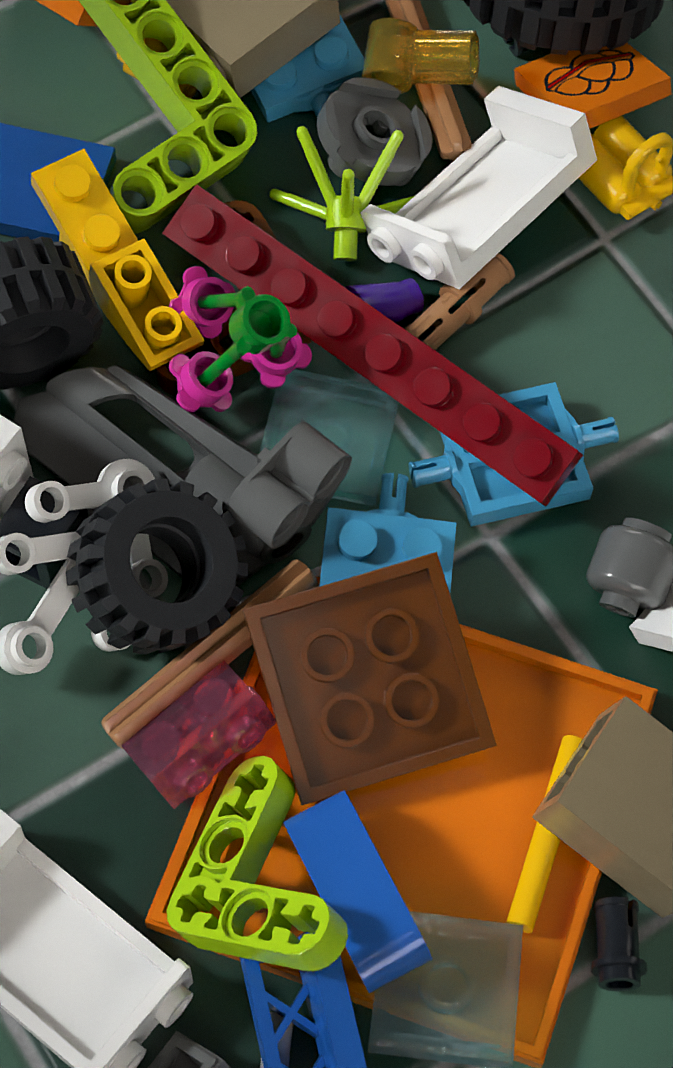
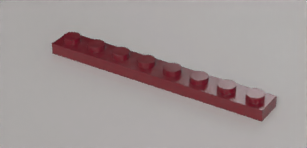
(376, 347)

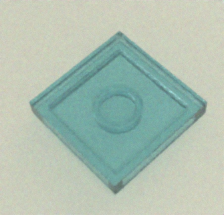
(349, 414)
(459, 1002)

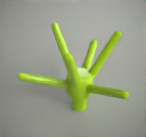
(343, 210)

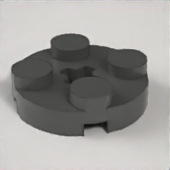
(351, 146)

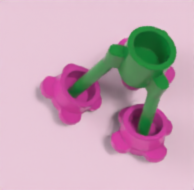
(259, 335)

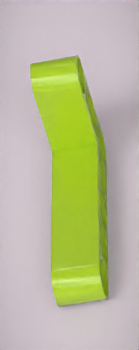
(193, 119)

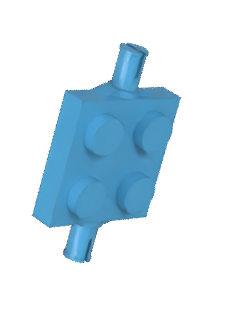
(311, 75)
(491, 496)
(382, 537)

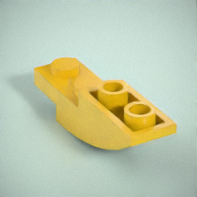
(117, 265)

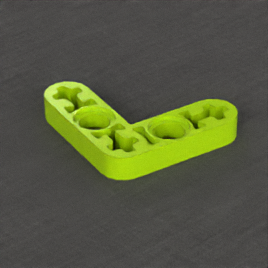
(252, 809)

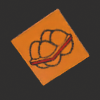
(595, 84)

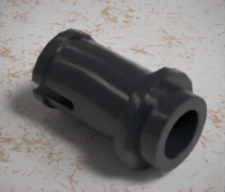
(618, 956)

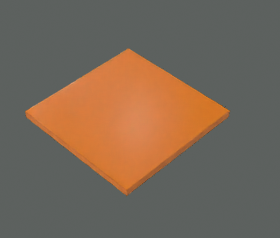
(457, 827)

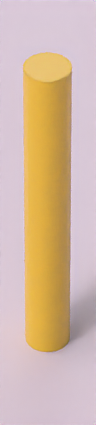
(540, 855)

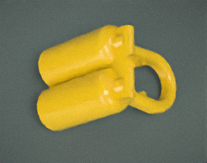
(629, 169)

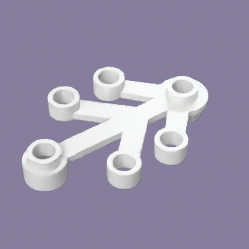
(55, 548)

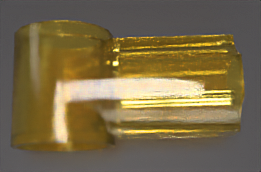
(410, 56)

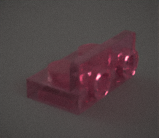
(200, 734)

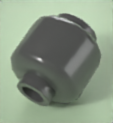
(632, 567)

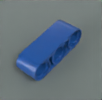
(360, 889)

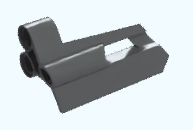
(267, 494)

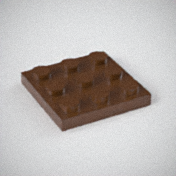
(369, 678)

